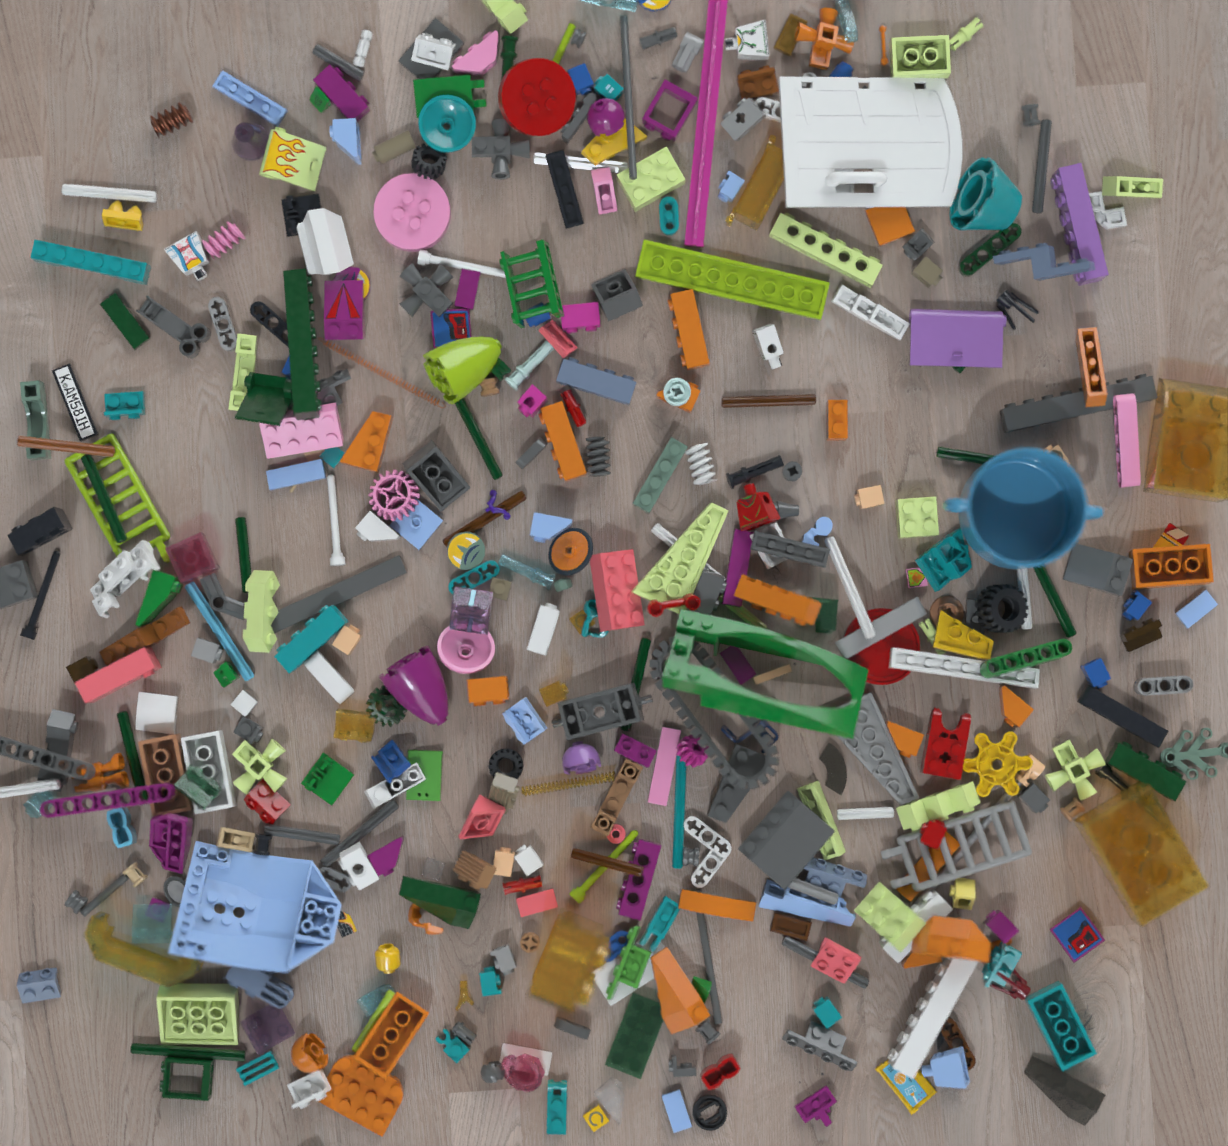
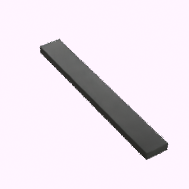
(338, 593)

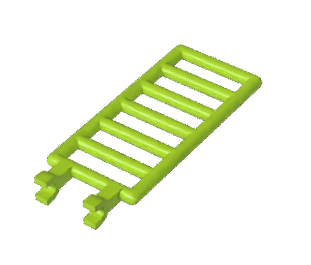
(137, 487)

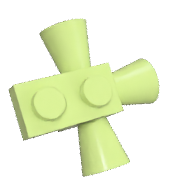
(259, 766)
(1074, 769)

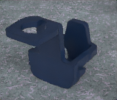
(764, 723)

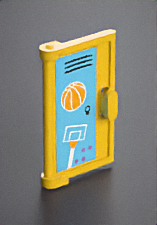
(910, 1091)

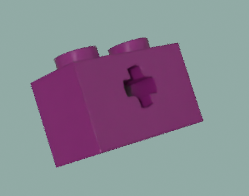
(635, 750)

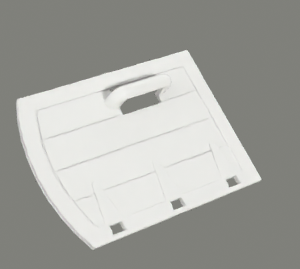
(891, 127)

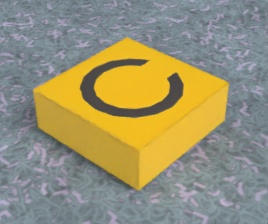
(596, 1118)

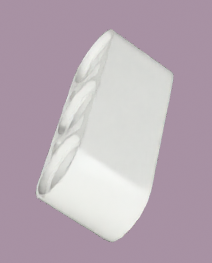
(328, 677)

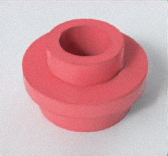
(616, 827)

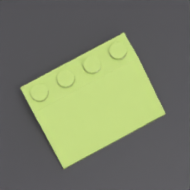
(198, 1014)

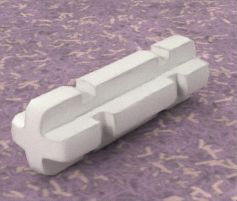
(362, 48)

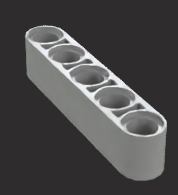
(882, 626)

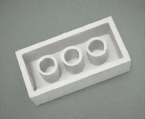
(210, 755)

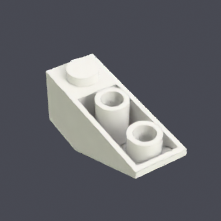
(385, 791)

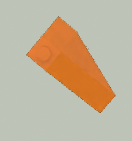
(678, 998)

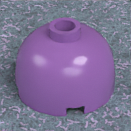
(580, 758)

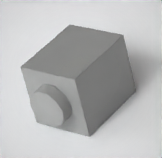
(207, 650)

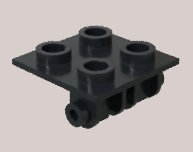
(295, 210)

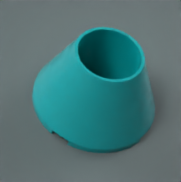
(985, 198)

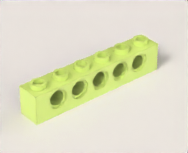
(814, 251)

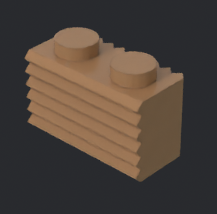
(475, 870)

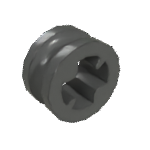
(578, 38)

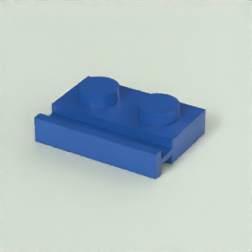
(391, 761)

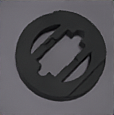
(704, 1124)

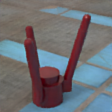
(1018, 988)

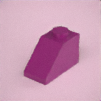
(386, 857)
(1000, 926)

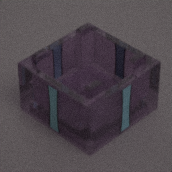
(471, 610)

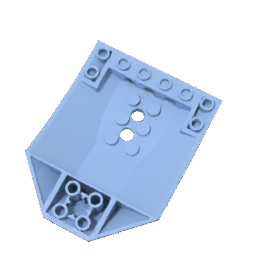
(284, 902)

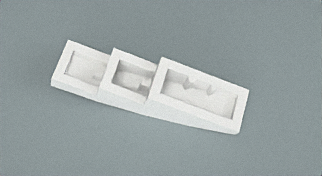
(870, 312)

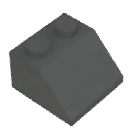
(617, 295)

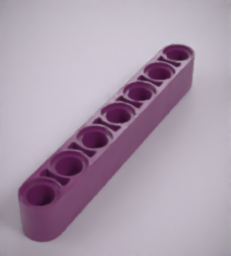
(99, 804)

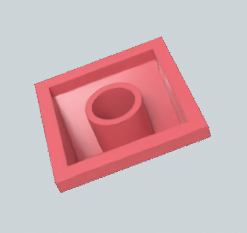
(482, 819)

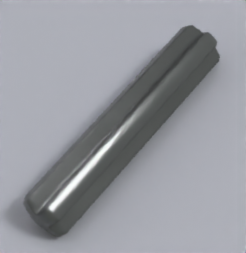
(338, 62)

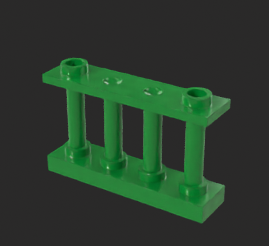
(549, 288)

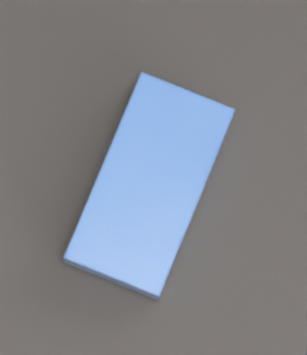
(1196, 609)
(676, 1110)

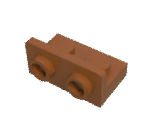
(757, 83)

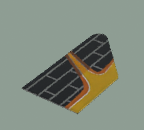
(345, 924)

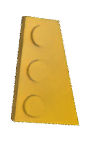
(960, 639)

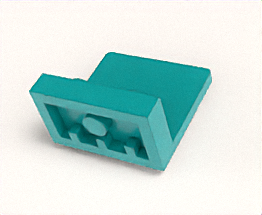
(1003, 960)

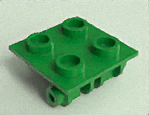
(327, 779)

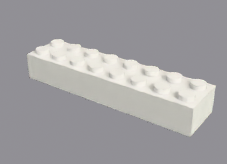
(930, 1015)

